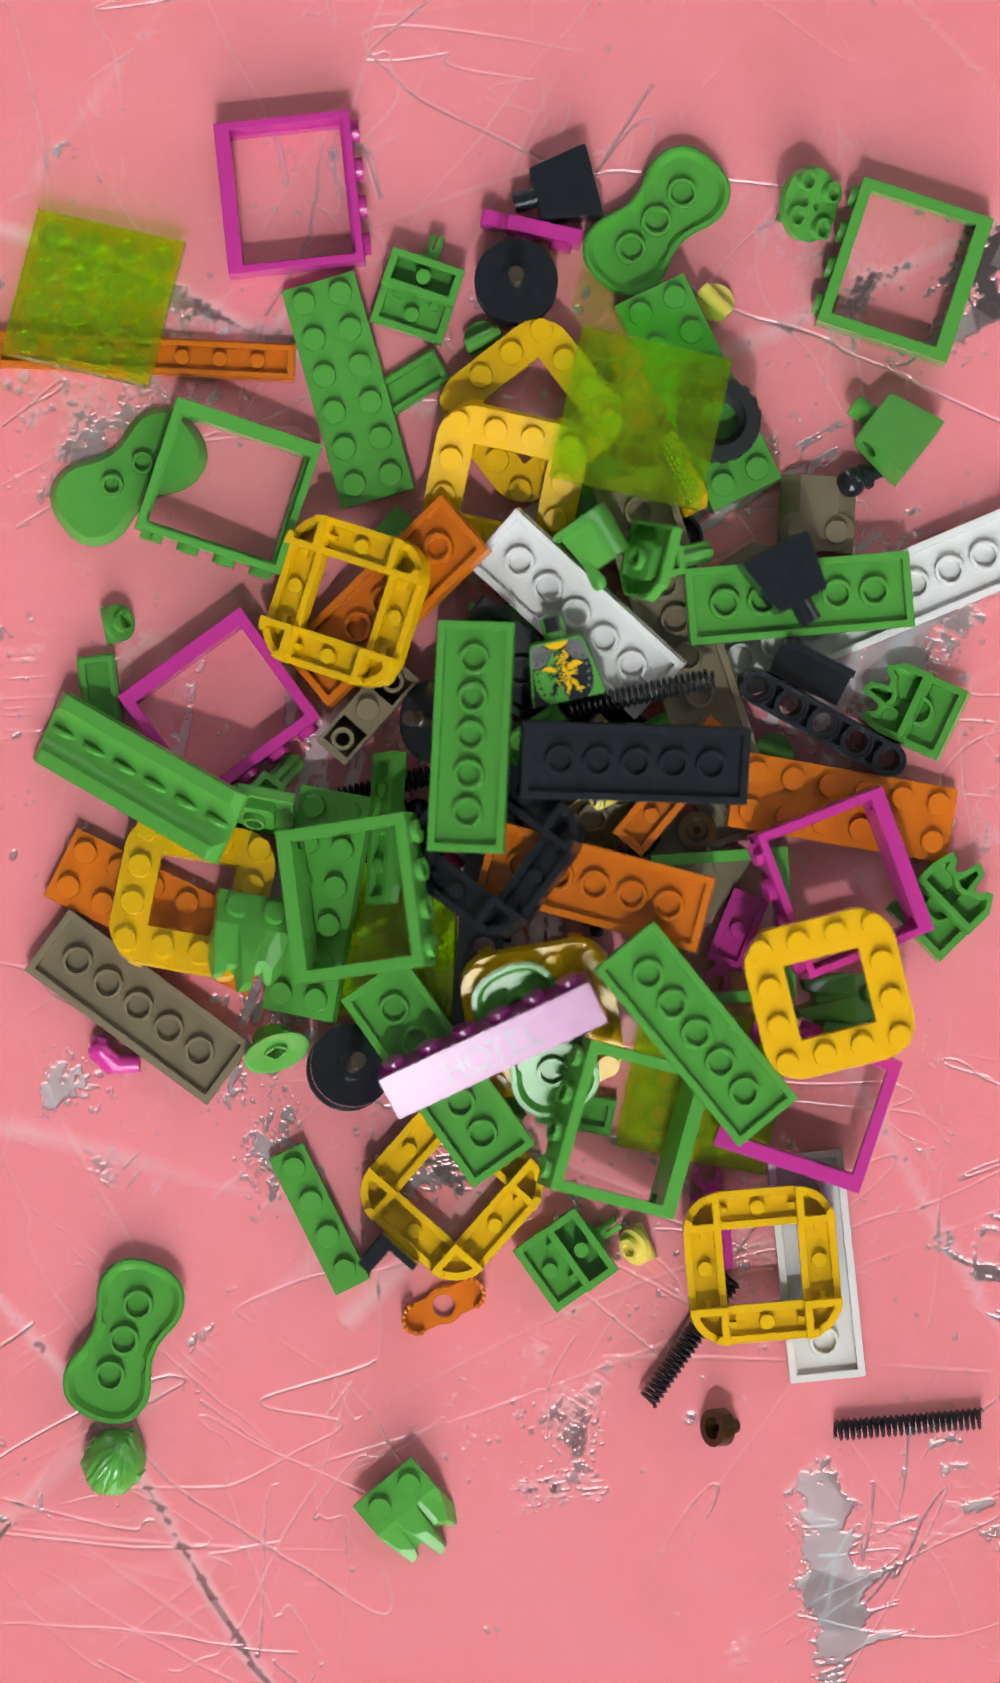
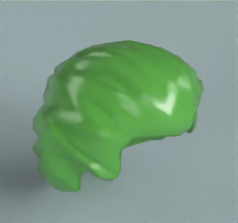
(114, 1461)

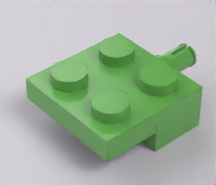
(418, 293)
(568, 1257)

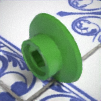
(275, 1049)

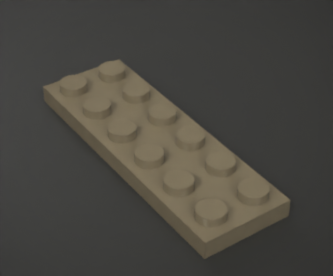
(138, 1007)

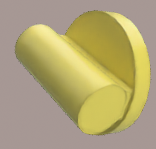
(715, 302)
(636, 1245)

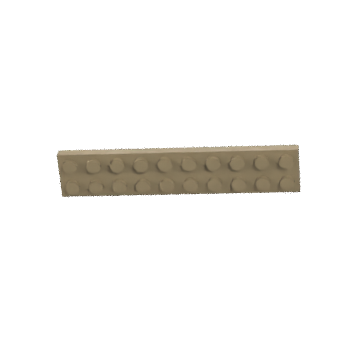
(668, 620)

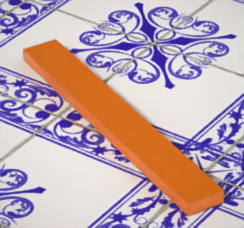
(204, 360)

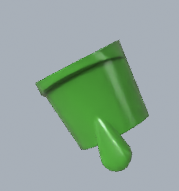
(594, 542)

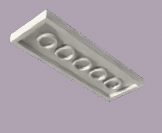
(548, 581)
(840, 1349)

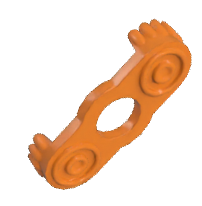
(421, 1317)

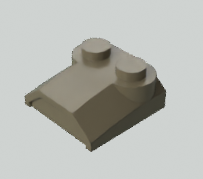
(819, 507)

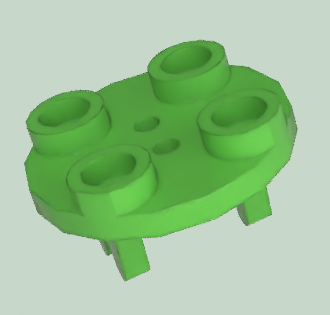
(809, 204)

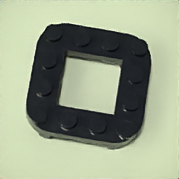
(530, 883)

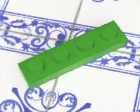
(383, 862)
(319, 1218)

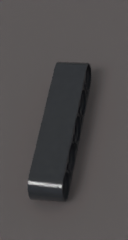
(837, 731)

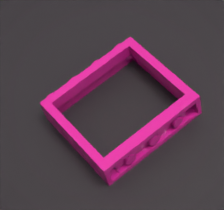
(353, 172)
(270, 751)
(893, 856)
(807, 1166)

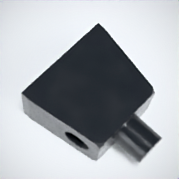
(562, 189)
(787, 577)

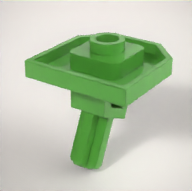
(656, 558)
(269, 804)

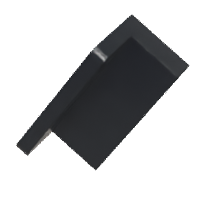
(811, 671)
(380, 1248)

